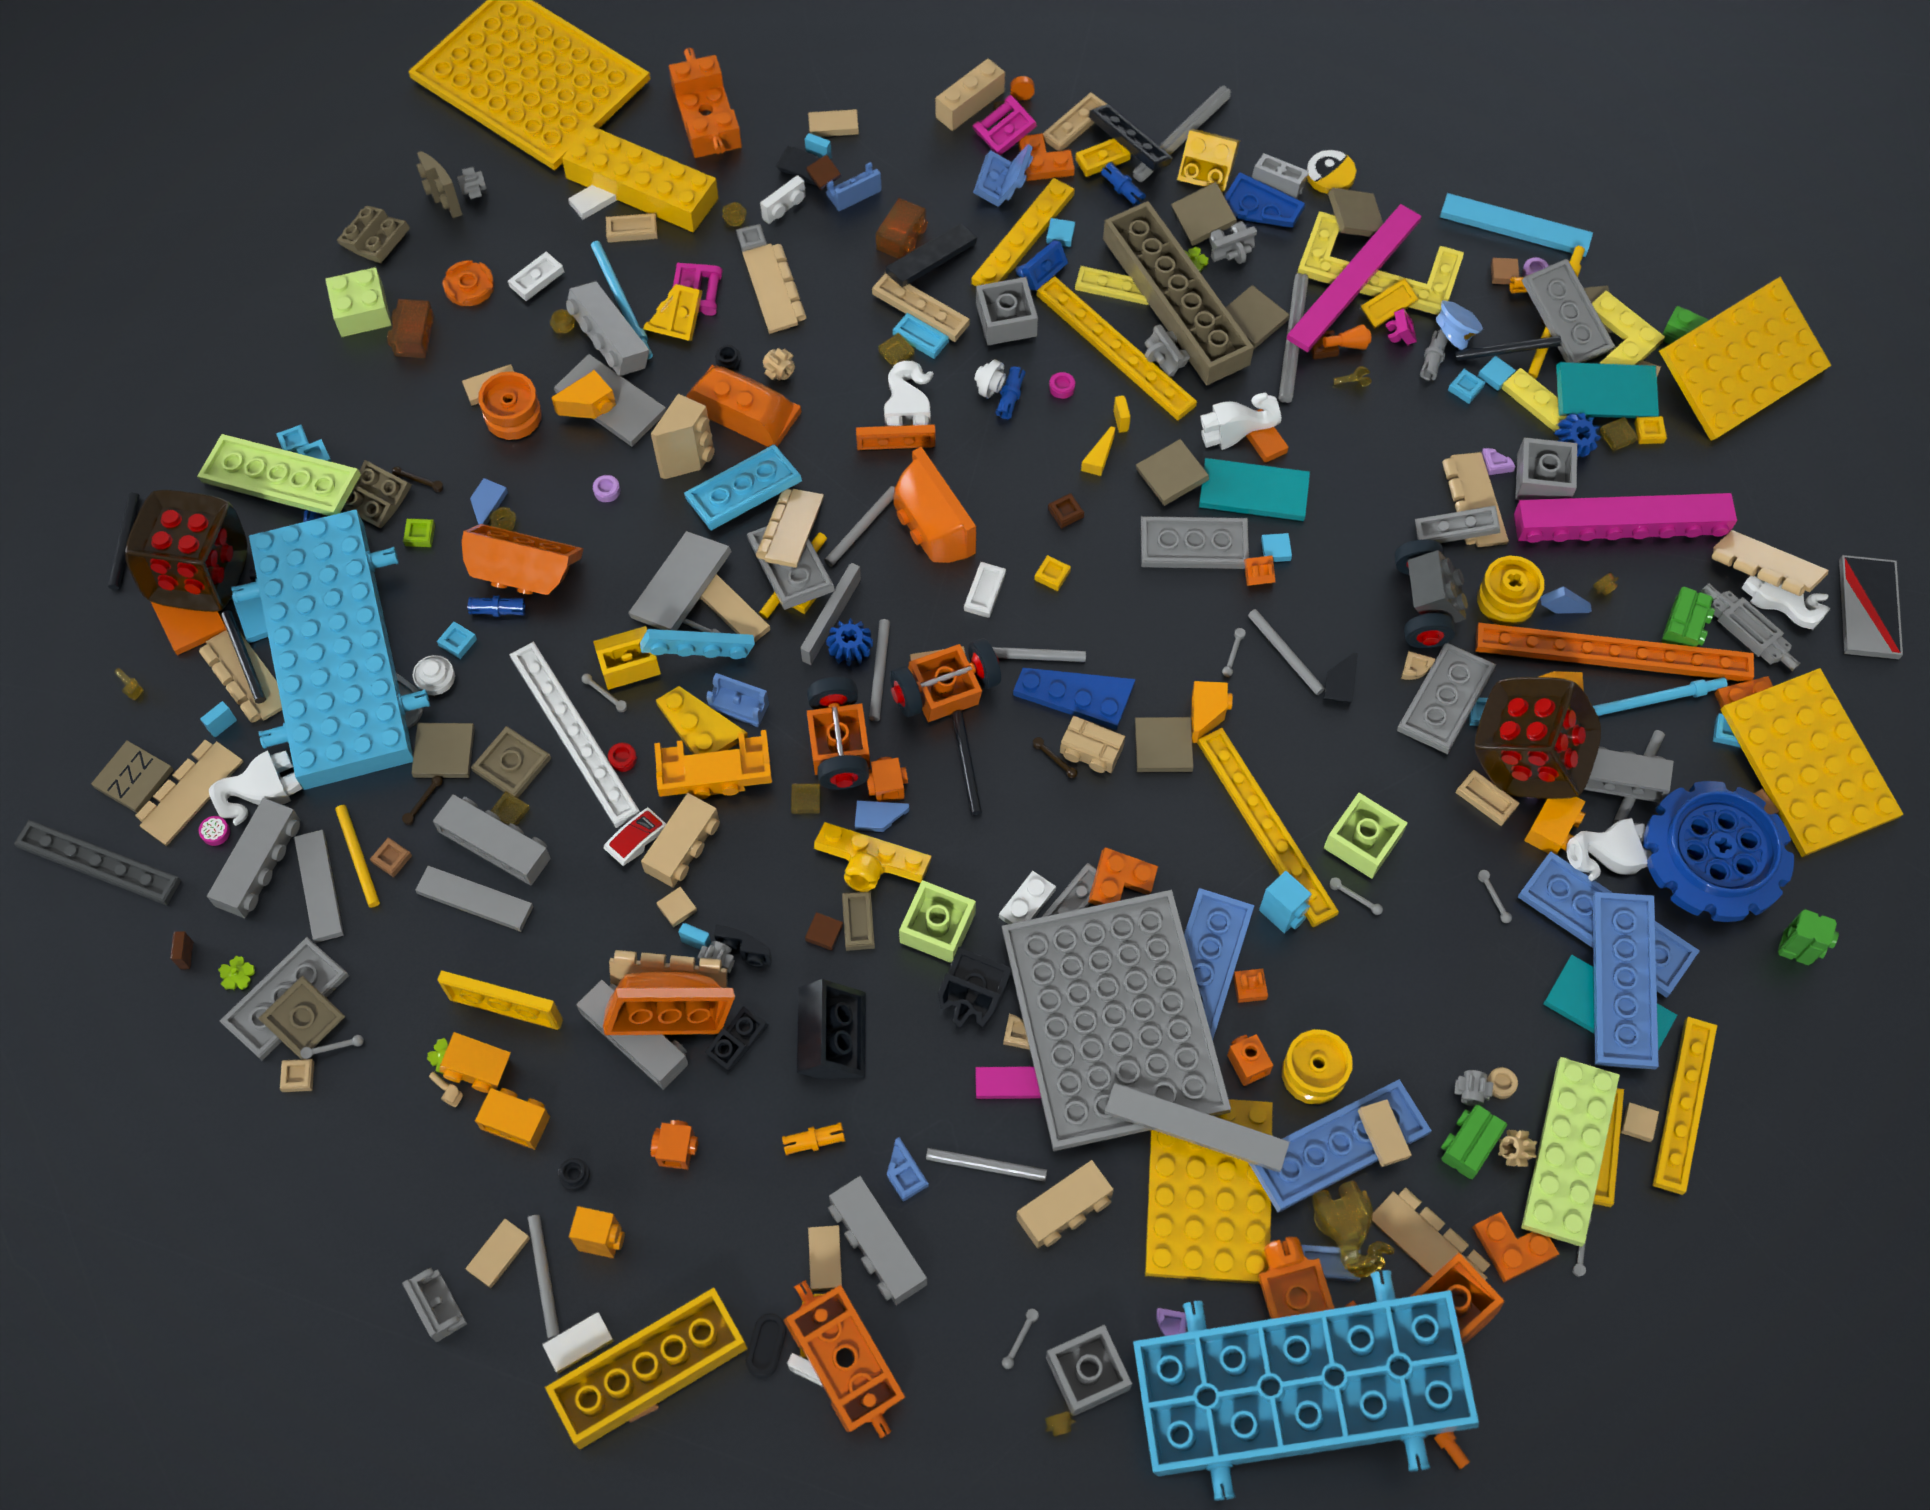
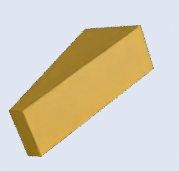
(1097, 457)

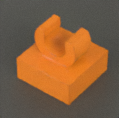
(1259, 570)
(1250, 985)

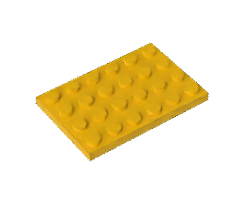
(1745, 358)
(1811, 762)
(1207, 1208)

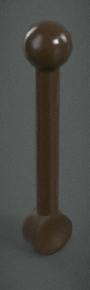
(436, 485)
(1038, 743)
(408, 818)

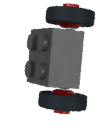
(1435, 593)

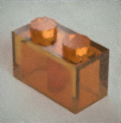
(901, 229)
(411, 328)

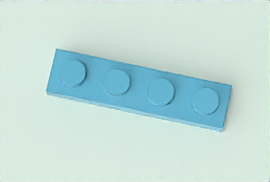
(696, 643)

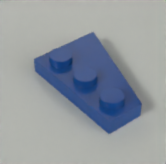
(1261, 203)

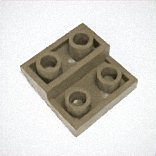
(438, 183)
(373, 234)
(377, 494)

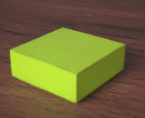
(419, 532)

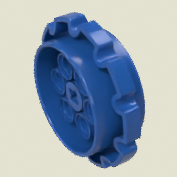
(1718, 851)

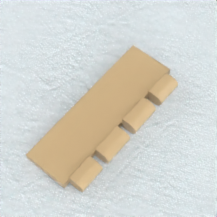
(774, 287)
(1473, 490)
(789, 527)
(1772, 563)
(225, 664)
(183, 801)
(626, 963)
(1419, 1234)

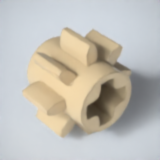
(778, 364)
(1517, 1148)

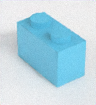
(1285, 902)

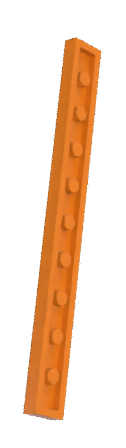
(1614, 652)

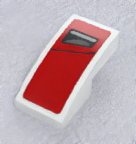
(634, 835)

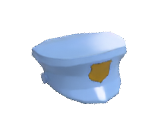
(1458, 324)

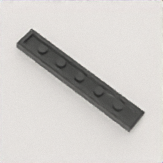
(97, 862)

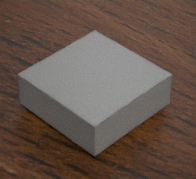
(751, 237)

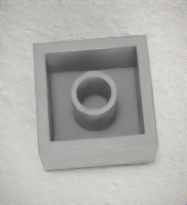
(1006, 311)
(1546, 469)
(1088, 1370)

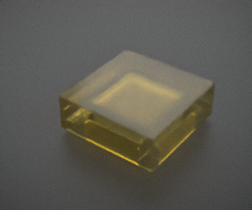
(896, 349)
(1618, 433)
(805, 798)
(510, 809)

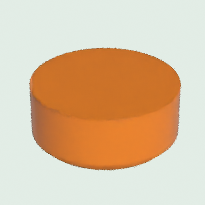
(1022, 88)

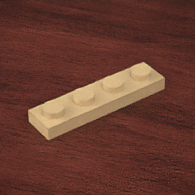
(921, 306)

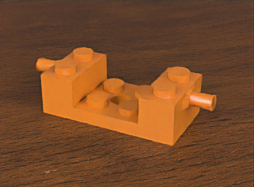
(700, 88)
(856, 1391)

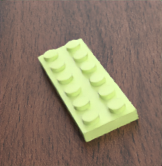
(279, 475)
(1570, 1152)

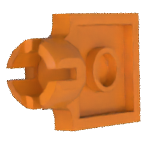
(1292, 1281)

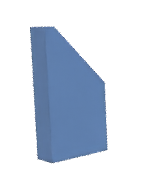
(487, 499)
(1565, 601)
(878, 815)
(904, 1172)

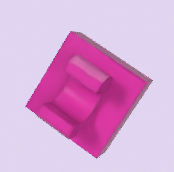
(1403, 326)

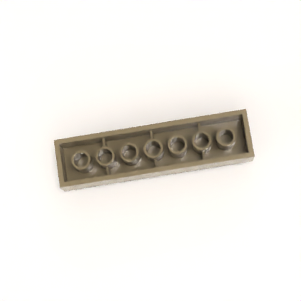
(1177, 292)

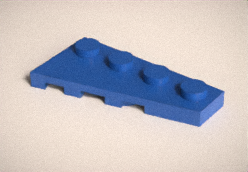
(1081, 695)

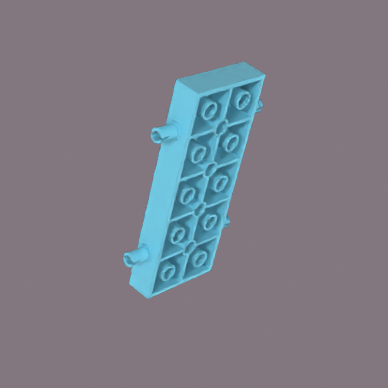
(330, 650)
(1305, 1384)

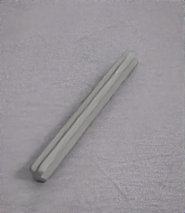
(1194, 121)
(1291, 350)

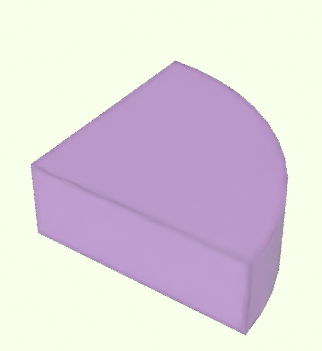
(1496, 462)
(1171, 1322)

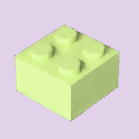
(358, 302)
(1365, 835)
(937, 921)

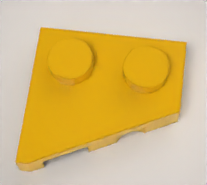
(677, 313)

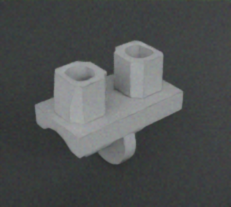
(1233, 245)
(1163, 350)

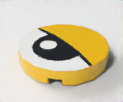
(1331, 170)

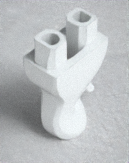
(907, 403)
(1233, 420)
(1772, 597)
(257, 782)
(1616, 848)

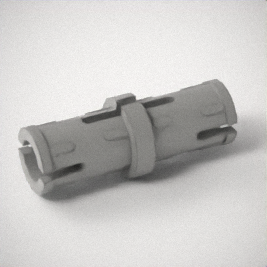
(1434, 355)

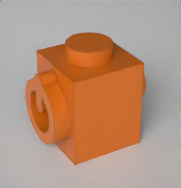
(887, 780)
(1249, 1059)
(674, 1144)

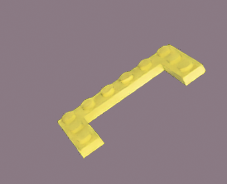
(1322, 267)
(1638, 343)

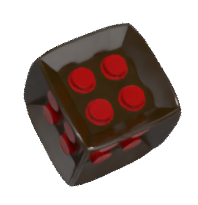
(186, 550)
(1538, 737)

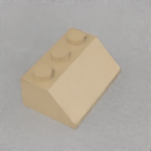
(682, 438)

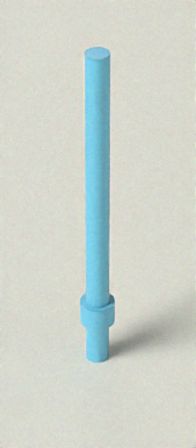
(618, 292)
(1696, 688)

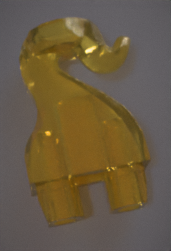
(1349, 1224)

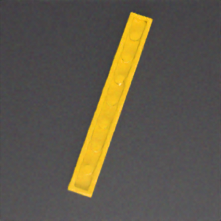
(1116, 348)
(1265, 822)

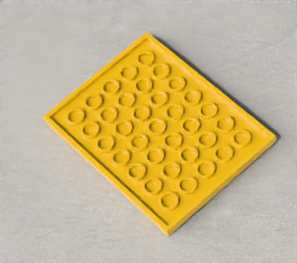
(529, 76)

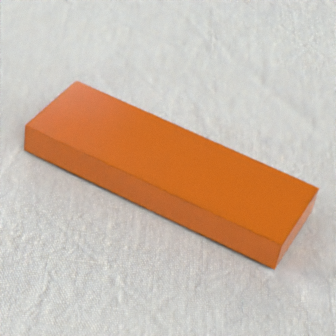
(895, 437)

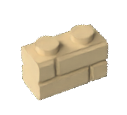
(1092, 745)

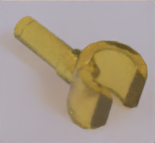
(1357, 376)
(132, 687)

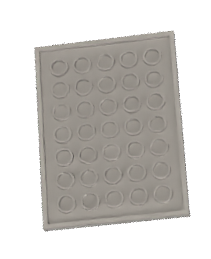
(1110, 1003)

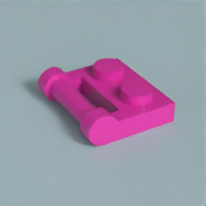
(1008, 130)
(691, 276)

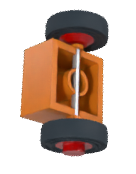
(945, 680)
(838, 733)

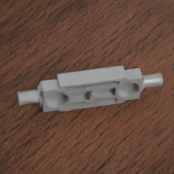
(1751, 627)

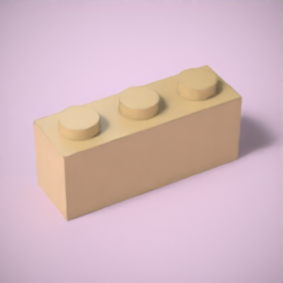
(970, 94)
(681, 840)
(1065, 1205)

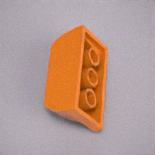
(745, 405)
(933, 512)
(516, 559)
(667, 1005)
(1472, 1296)

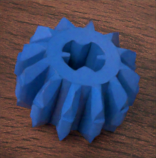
(1581, 426)
(849, 642)

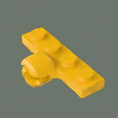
(870, 857)

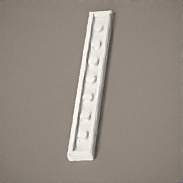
(575, 734)

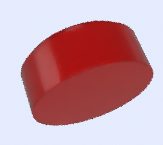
(622, 757)

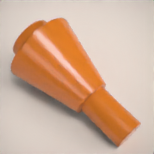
(1355, 338)

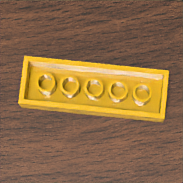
(641, 178)
(646, 1368)

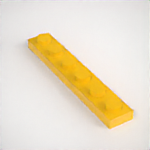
(1024, 234)
(1685, 1106)

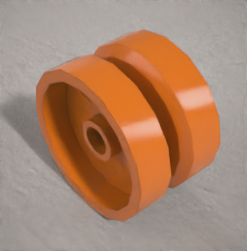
(510, 405)

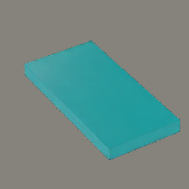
(1607, 390)
(1255, 489)
(1574, 998)

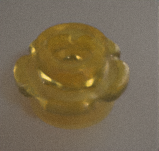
(734, 214)
(562, 316)
(507, 523)
(1606, 584)
(1059, 1423)

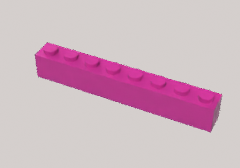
(1624, 517)

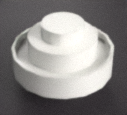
(990, 378)
(434, 675)

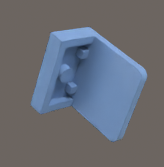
(1001, 177)

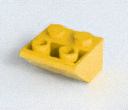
(1208, 159)
(622, 658)

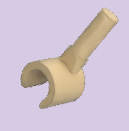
(451, 1095)

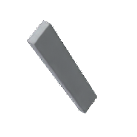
(1197, 1127)

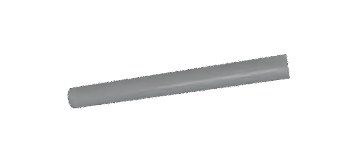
(860, 527)
(1286, 652)
(1040, 654)
(879, 670)
(1651, 750)
(986, 1164)
(543, 1276)

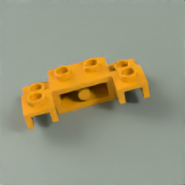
(713, 772)

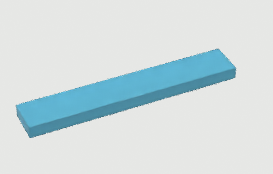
(1515, 224)

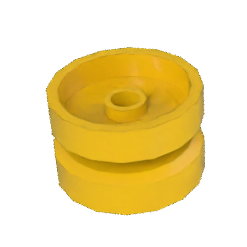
(1510, 590)
(1321, 1050)

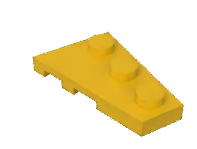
(697, 723)

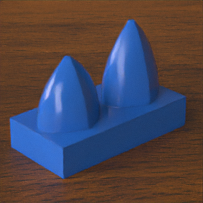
(1043, 265)

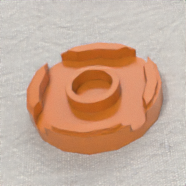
(468, 283)

